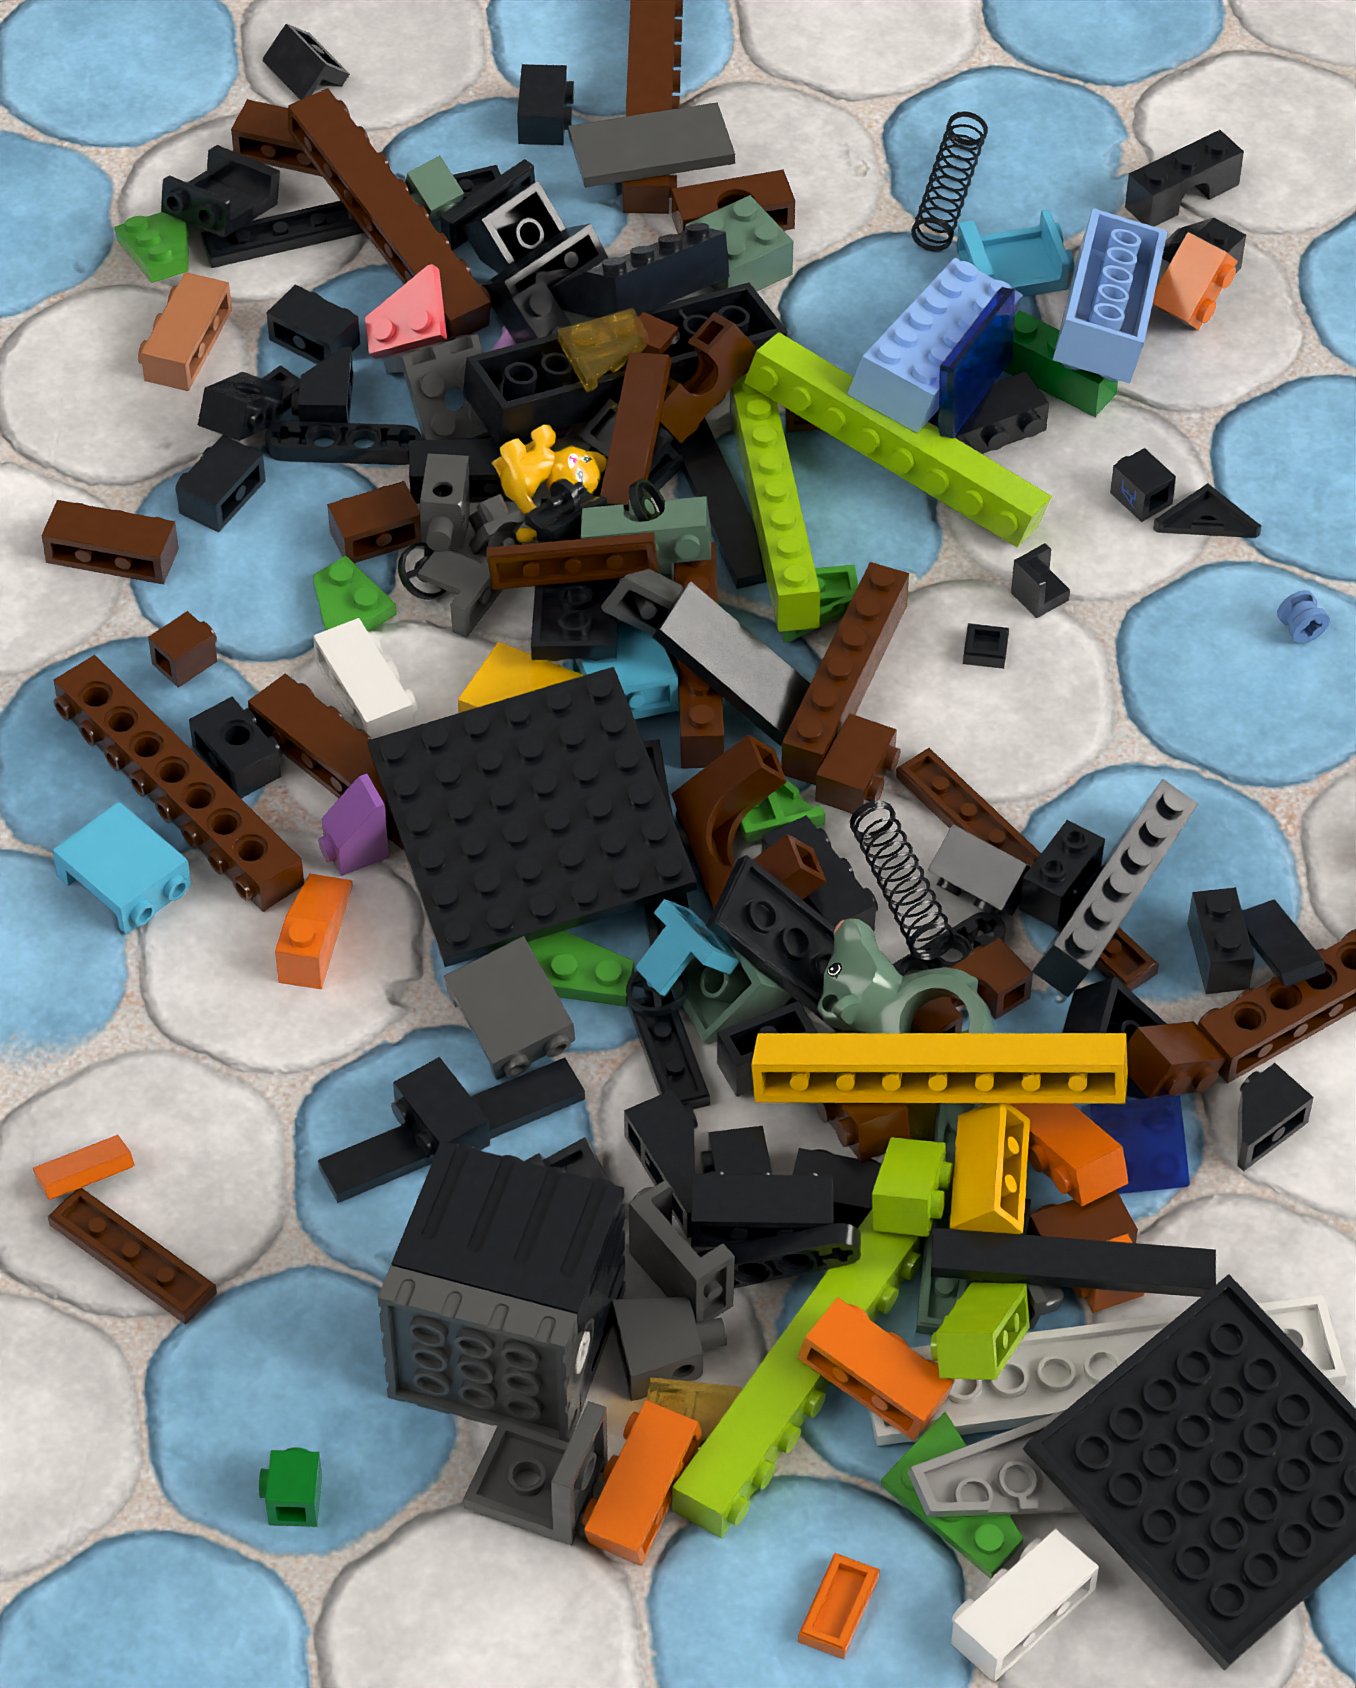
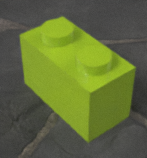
(911, 1187)

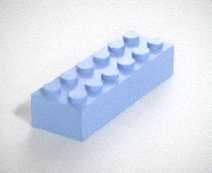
(1110, 296)
(904, 364)

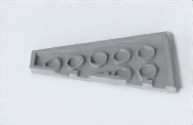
(989, 1479)

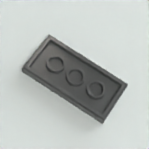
(651, 144)

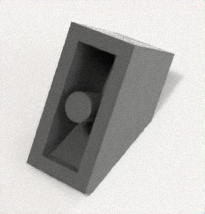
(642, 599)

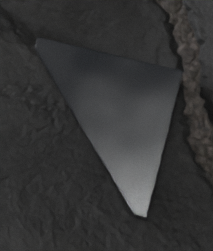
(1207, 514)

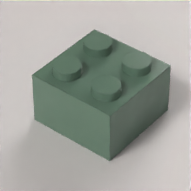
(755, 245)

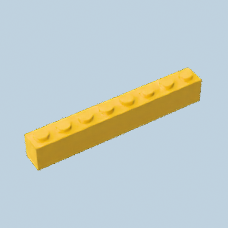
(940, 1068)

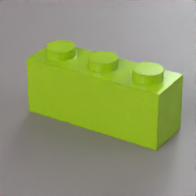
(981, 1331)

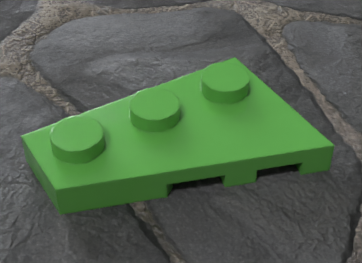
(156, 244)
(583, 969)
(981, 1539)

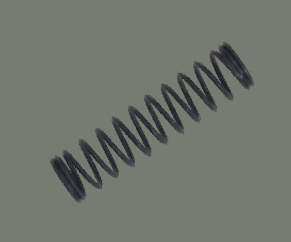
(932, 219)
(910, 940)

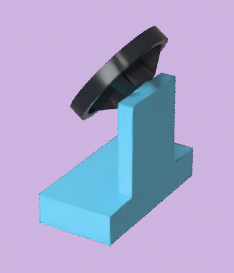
(671, 953)

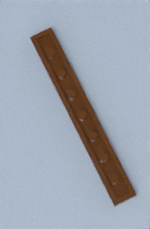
(961, 805)

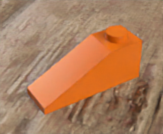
(311, 931)

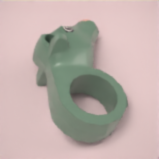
(870, 995)

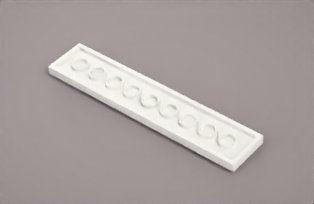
(1063, 1364)

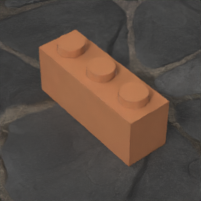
(185, 331)

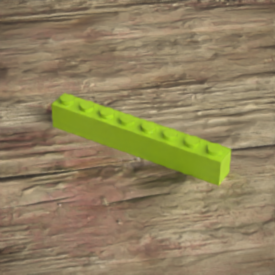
(925, 459)
(775, 509)
(784, 1389)

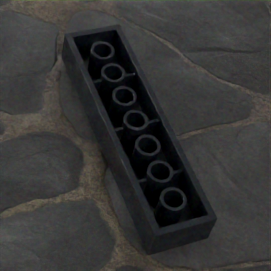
(537, 386)

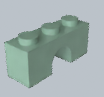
(679, 532)

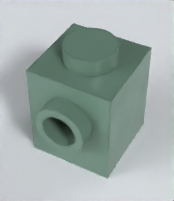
(434, 188)

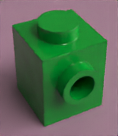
(292, 1487)

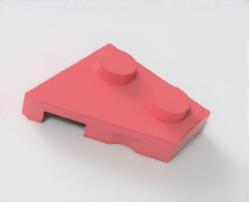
(408, 317)

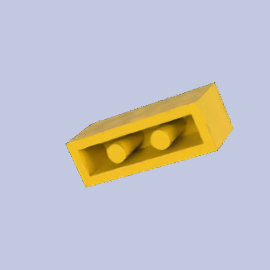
(990, 1169)

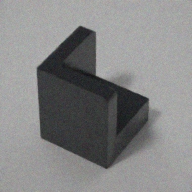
(1036, 584)

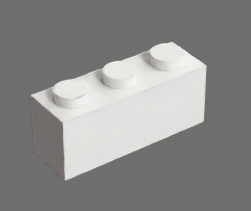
(364, 679)
(1023, 1604)

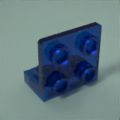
(1150, 1138)

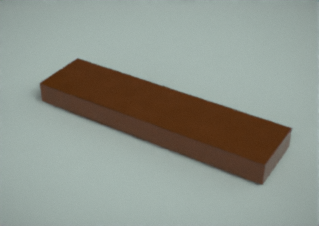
(635, 425)
(571, 560)
(132, 1255)

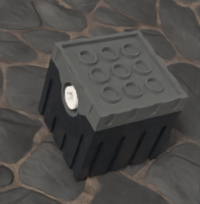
(503, 1290)

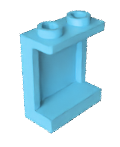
(1025, 258)
(642, 671)
(124, 866)

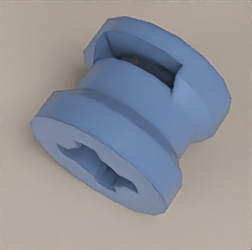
(1303, 616)

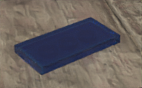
(976, 362)

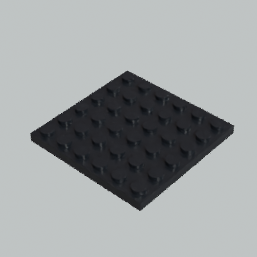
(531, 816)
(1215, 1469)

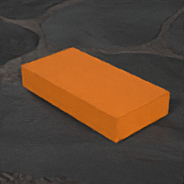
(83, 1167)
(839, 1606)

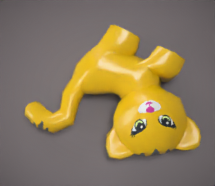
(529, 465)

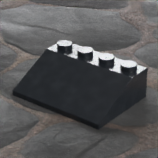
(649, 274)

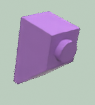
(355, 828)

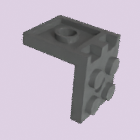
(429, 375)
(564, 1470)

